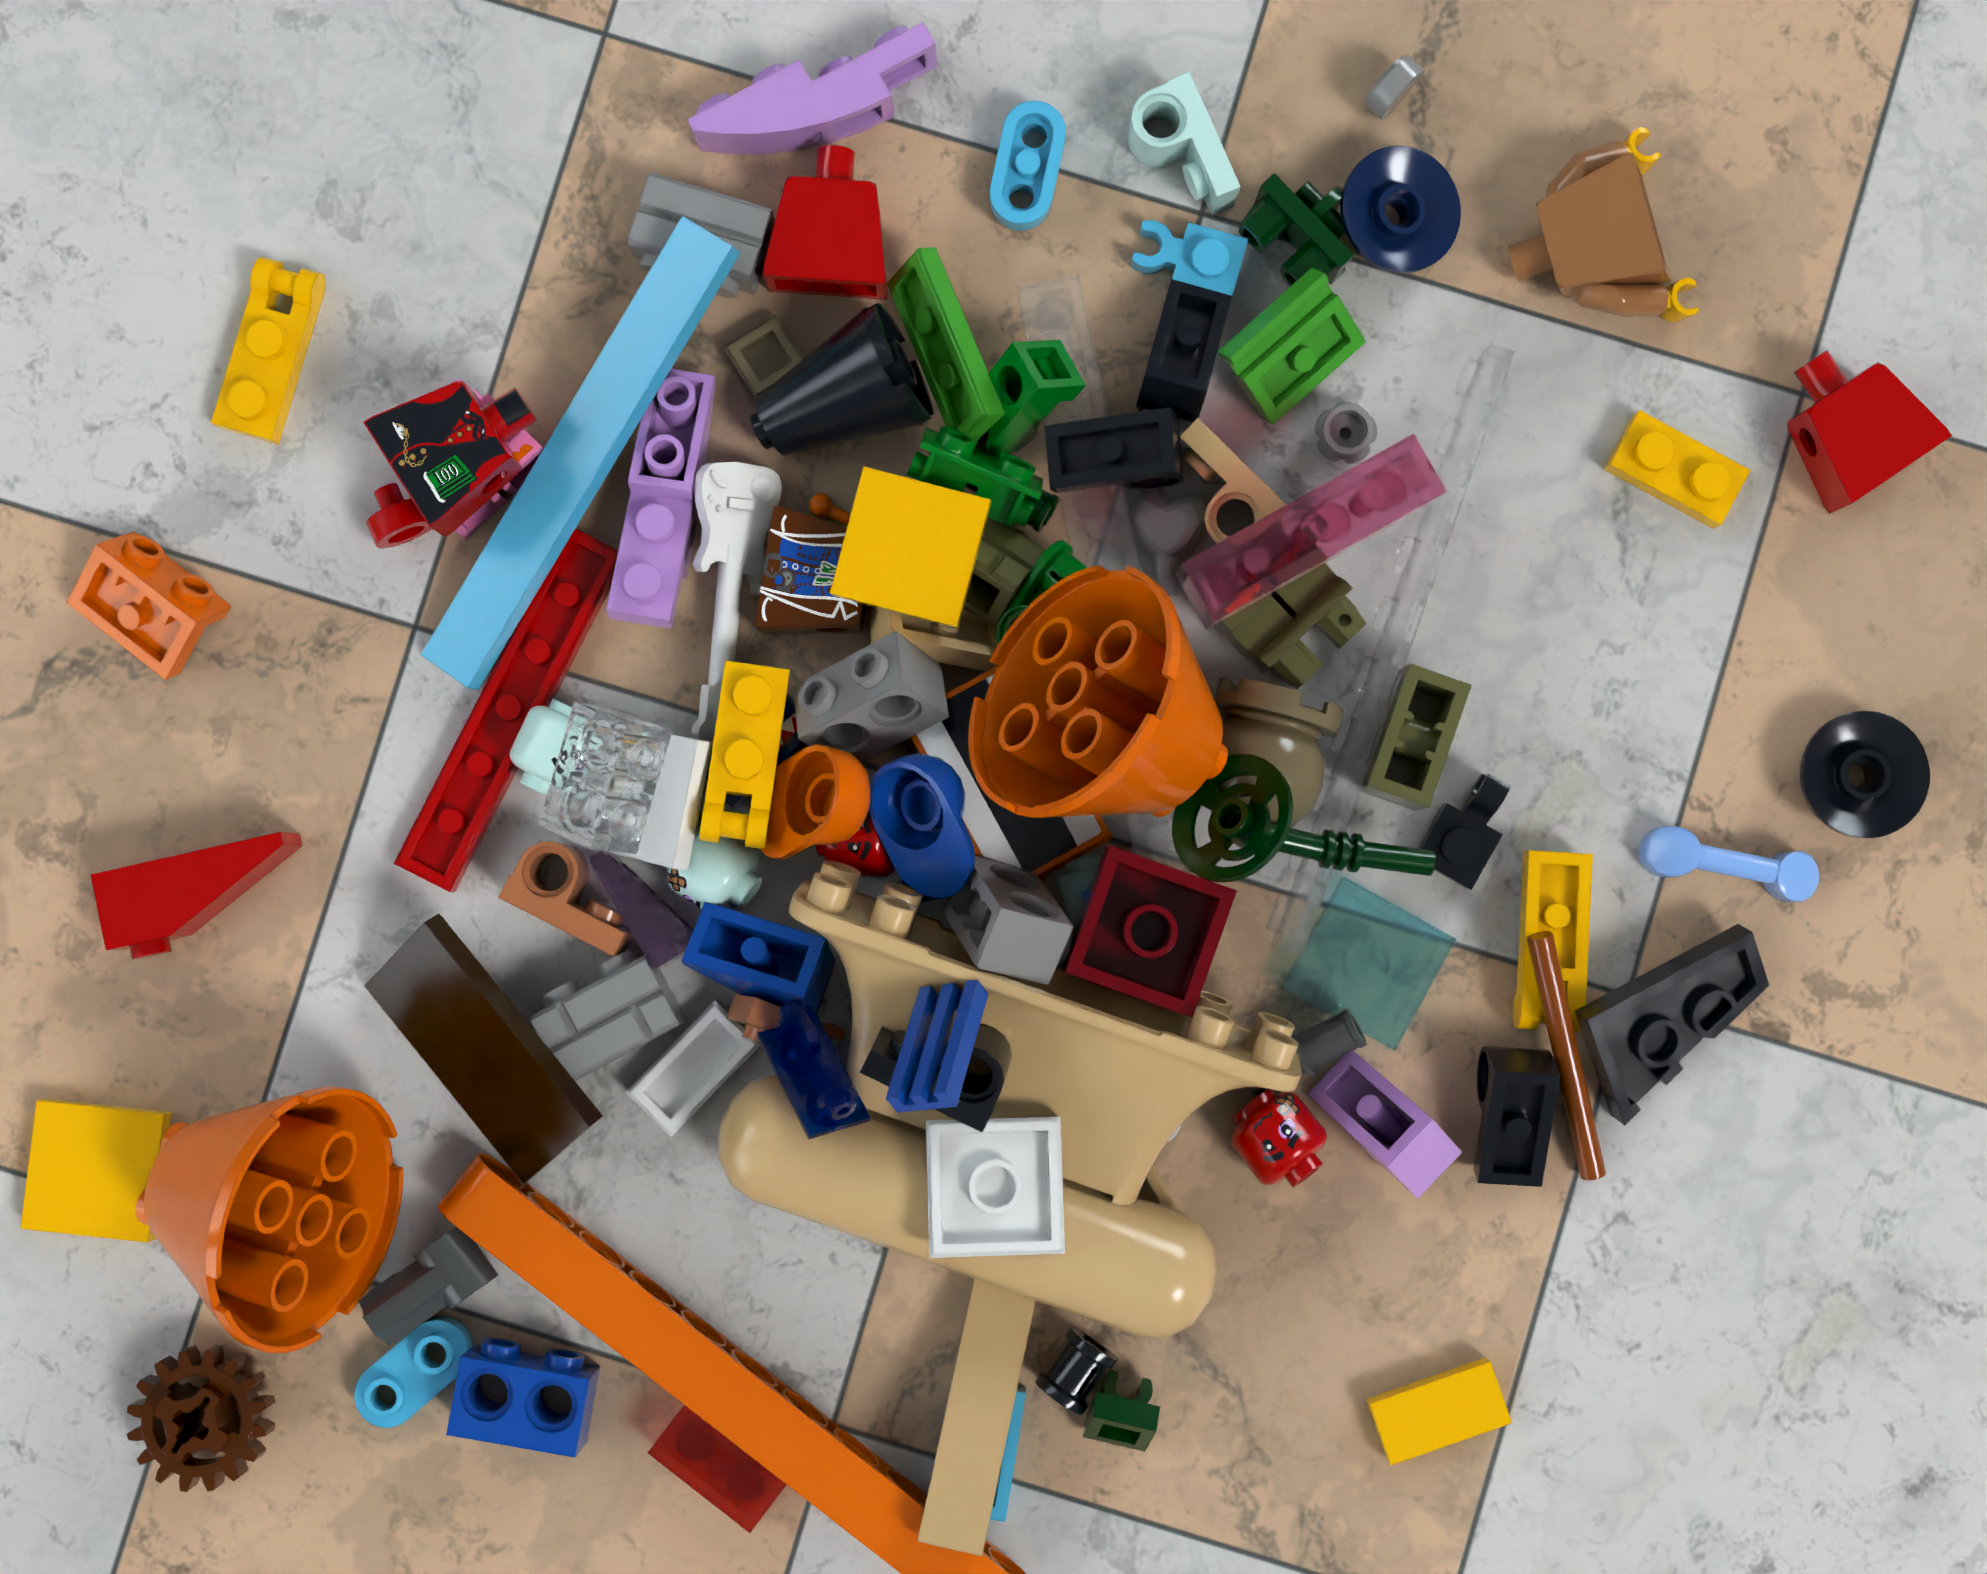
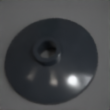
(1893, 771)

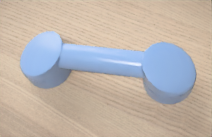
(1677, 851)

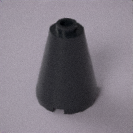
(845, 389)

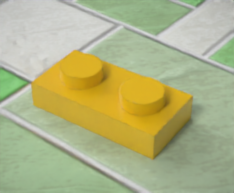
(1677, 469)

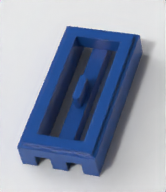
(927, 1047)

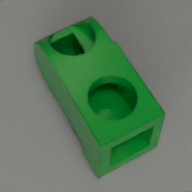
(1029, 384)

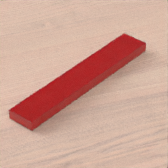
(523, 678)

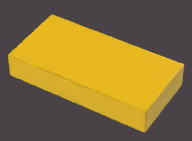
(1438, 1411)

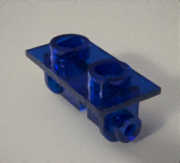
(812, 1072)

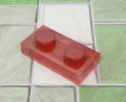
(716, 1468)

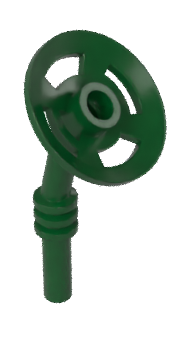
(1251, 830)

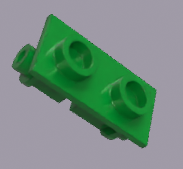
(956, 462)

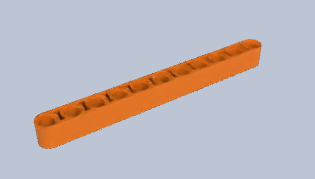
(703, 1369)

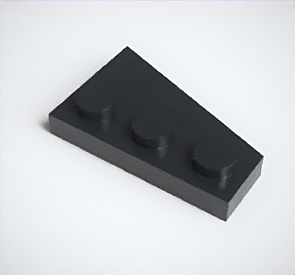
(1659, 1017)

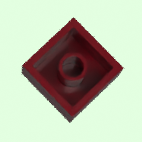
(1149, 930)

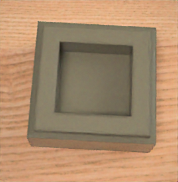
(763, 354)

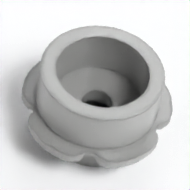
(1348, 416)

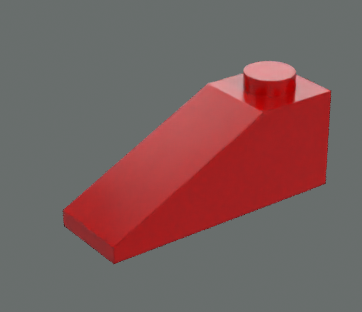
(178, 894)

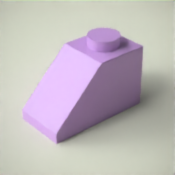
(1385, 1123)

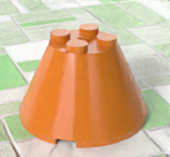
(1096, 704)
(278, 1210)

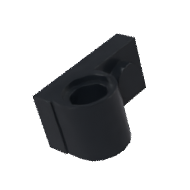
(1184, 350)
(1120, 449)
(978, 1091)
(1518, 1107)

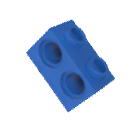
(524, 1417)

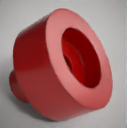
(397, 520)

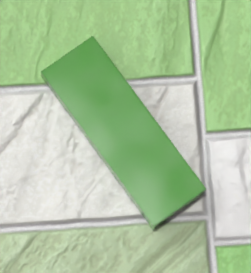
(945, 344)

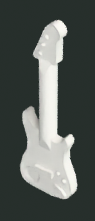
(734, 514)

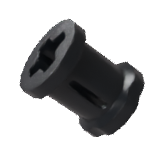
(1076, 1371)

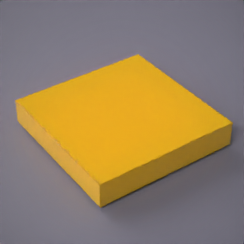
(910, 547)
(90, 1168)

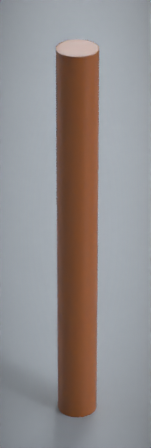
(1566, 1055)

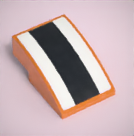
(997, 833)

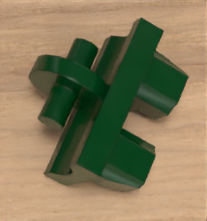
(1305, 221)

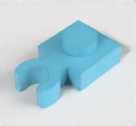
(1200, 259)

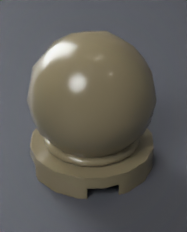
(1274, 726)

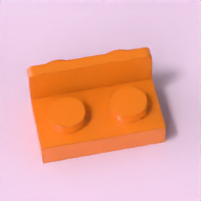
(146, 601)

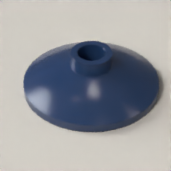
(1418, 192)

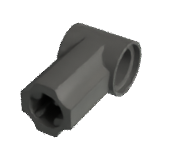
(439, 1278)

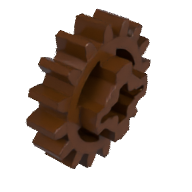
(172, 1415)

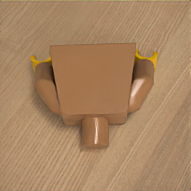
(1604, 236)

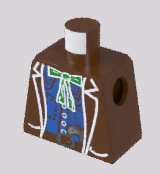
(799, 579)

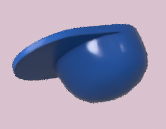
(918, 817)

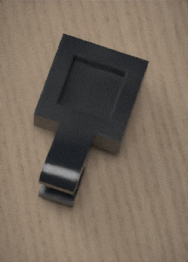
(1462, 837)

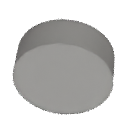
(1393, 86)

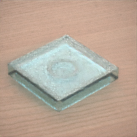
(1370, 961)

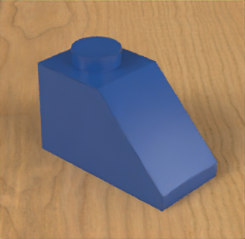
(759, 957)

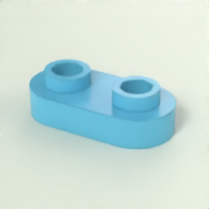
(1027, 168)
(412, 1372)

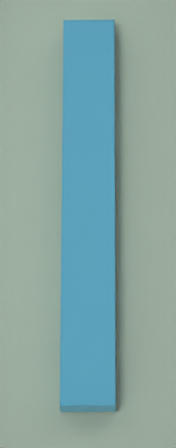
(580, 453)

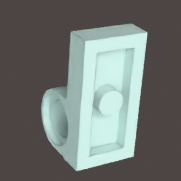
(1195, 138)

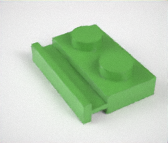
(1292, 346)

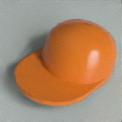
(816, 800)

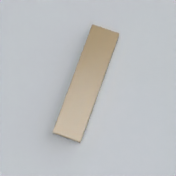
(976, 1420)

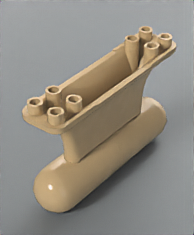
(1079, 1052)

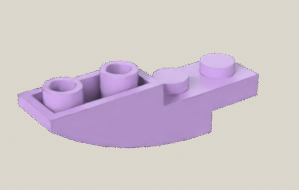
(793, 113)
(661, 502)

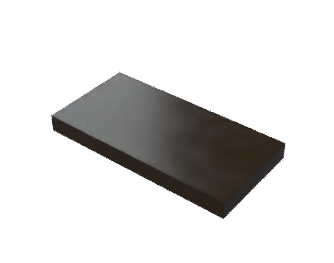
(482, 1049)

